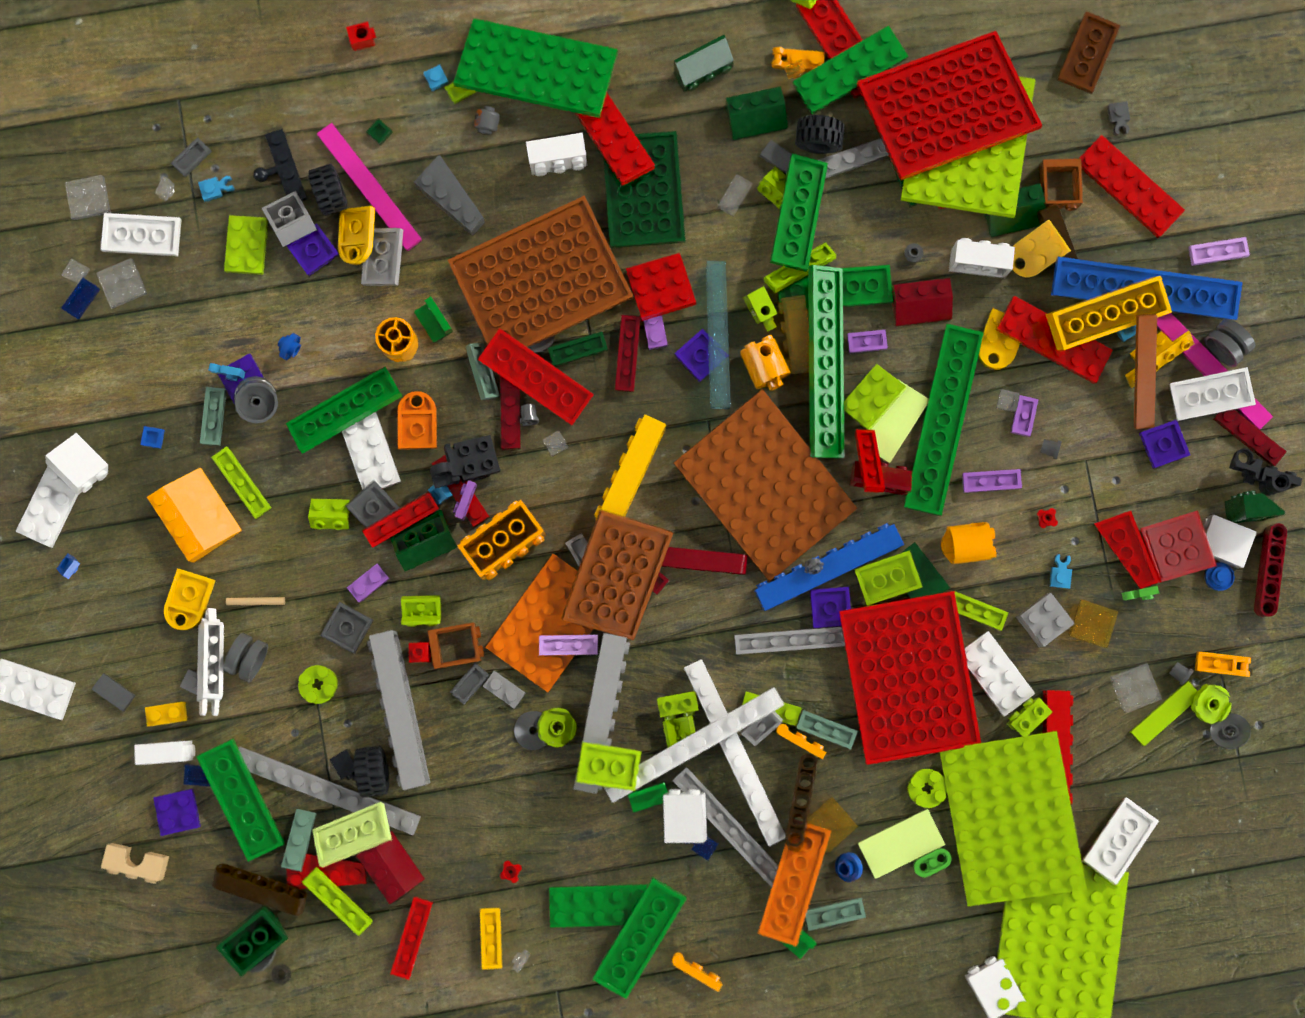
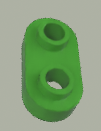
(932, 863)

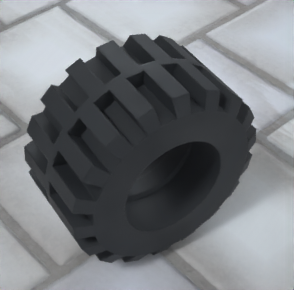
(819, 134)
(327, 189)
(371, 771)

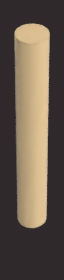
(256, 601)

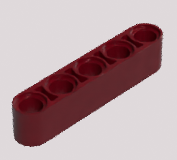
(705, 561)
(1276, 563)

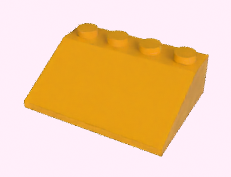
(194, 514)

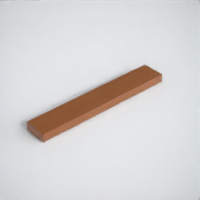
(1145, 371)

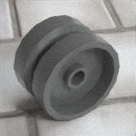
(1229, 342)
(260, 409)
(245, 657)

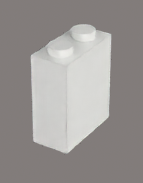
(77, 464)
(1228, 540)
(164, 752)
(685, 816)
(987, 988)

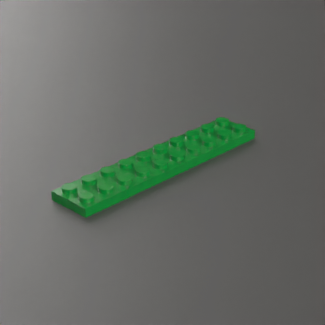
(826, 361)
(943, 419)

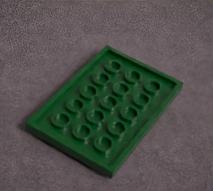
(650, 206)

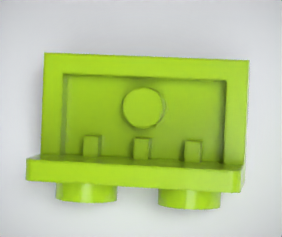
(773, 186)
(329, 514)
(421, 610)
(677, 704)
(1029, 717)
(678, 729)

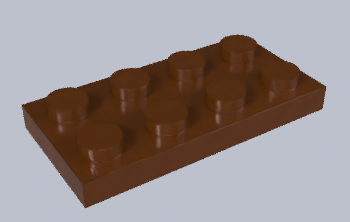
(1088, 52)

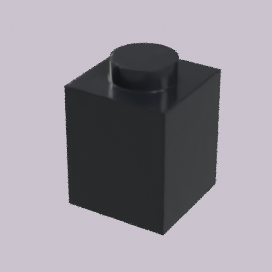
(344, 764)

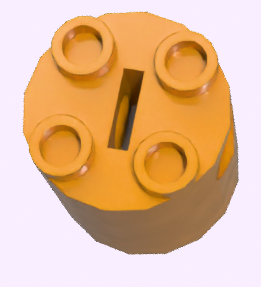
(396, 339)
(765, 363)
(968, 543)

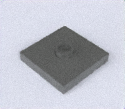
(371, 504)
(347, 627)

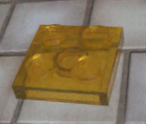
(1093, 623)
(833, 818)

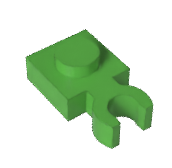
(1145, 593)

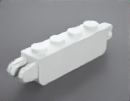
(210, 662)

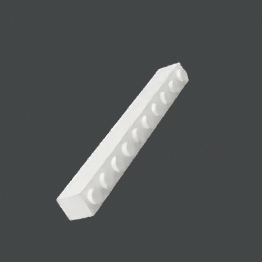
(702, 740)
(736, 755)

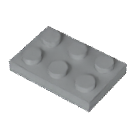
(384, 262)

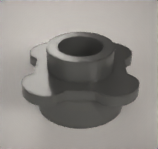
(813, 566)

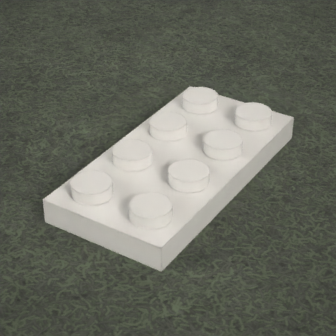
(141, 234)
(1212, 394)
(371, 453)
(47, 509)
(997, 674)
(34, 689)
(1120, 841)

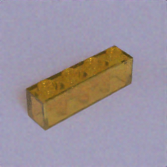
(796, 331)

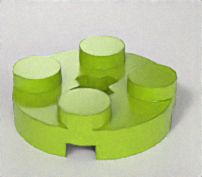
(327, 690)
(1204, 697)
(546, 731)
(920, 797)

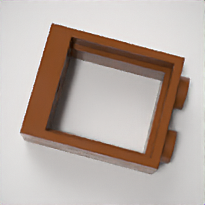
(1063, 165)
(436, 650)

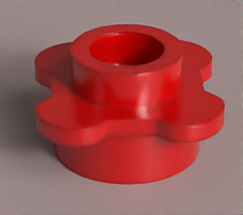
(1043, 522)
(509, 866)

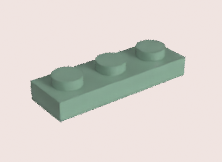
(483, 375)
(213, 416)
(826, 729)
(298, 840)
(835, 913)

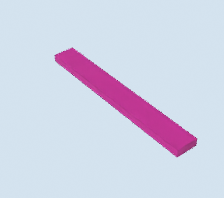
(368, 185)
(1208, 365)

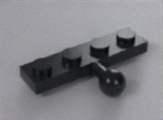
(284, 164)

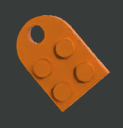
(417, 423)

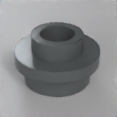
(913, 258)

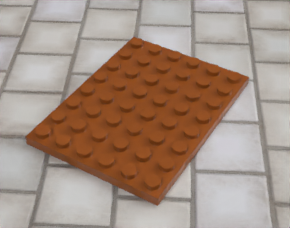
(542, 276)
(765, 485)

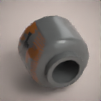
(486, 120)

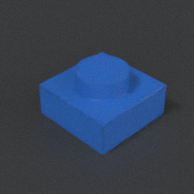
(152, 437)
(68, 566)

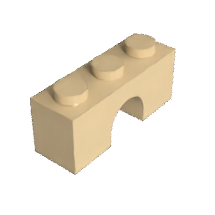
(118, 860)

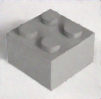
(289, 218)
(1045, 620)

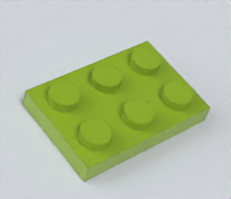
(246, 245)
(873, 397)
(888, 578)
(608, 766)

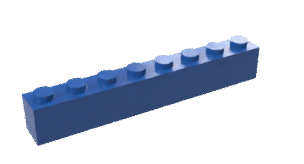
(835, 564)

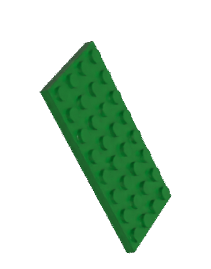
(536, 67)

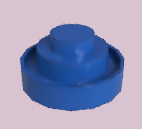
(289, 346)
(1219, 577)
(848, 867)

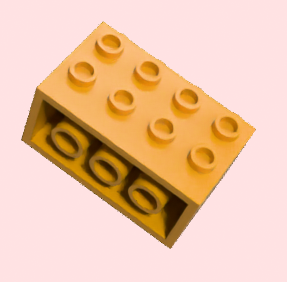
(502, 540)

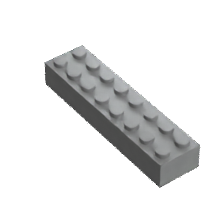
(603, 696)
(399, 710)

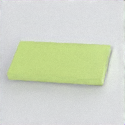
(898, 422)
(351, 834)
(901, 843)

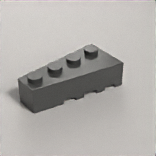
(446, 192)

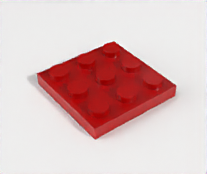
(661, 286)
(1178, 546)

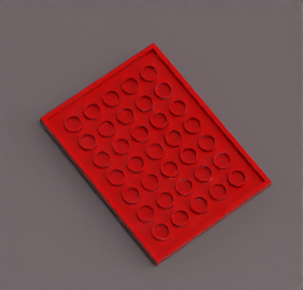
(948, 105)
(910, 677)

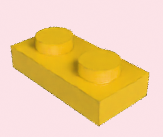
(166, 714)

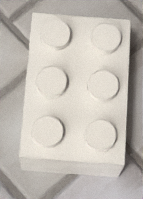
(557, 154)
(981, 258)

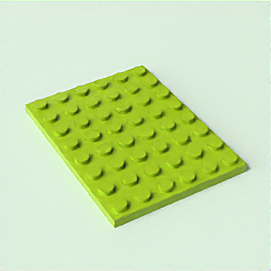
(976, 183)
(1012, 819)
(1064, 950)

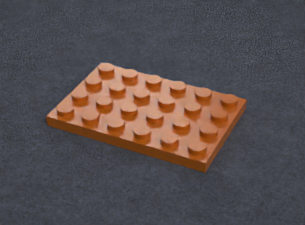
(539, 615)

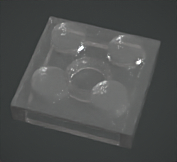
(87, 197)
(121, 283)
(1135, 688)

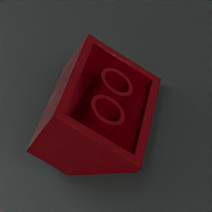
(922, 302)
(896, 480)
(391, 868)

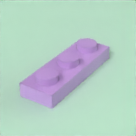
(1218, 251)
(568, 645)

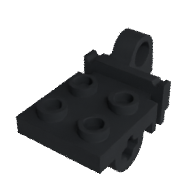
(467, 460)
(1269, 478)

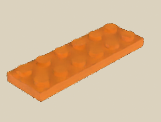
(794, 886)

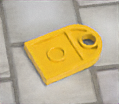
(356, 234)
(1039, 250)
(996, 343)
(187, 597)

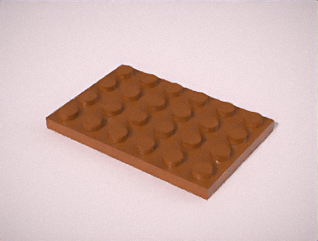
(617, 575)

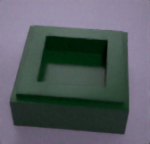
(379, 132)

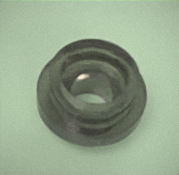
(275, 974)

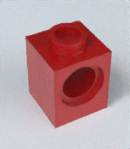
(354, 32)
(419, 652)

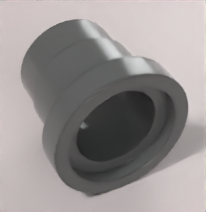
(528, 415)
(1051, 448)
(1181, 673)

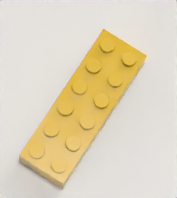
(1107, 313)
(632, 466)

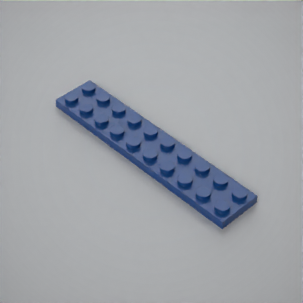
(1185, 292)

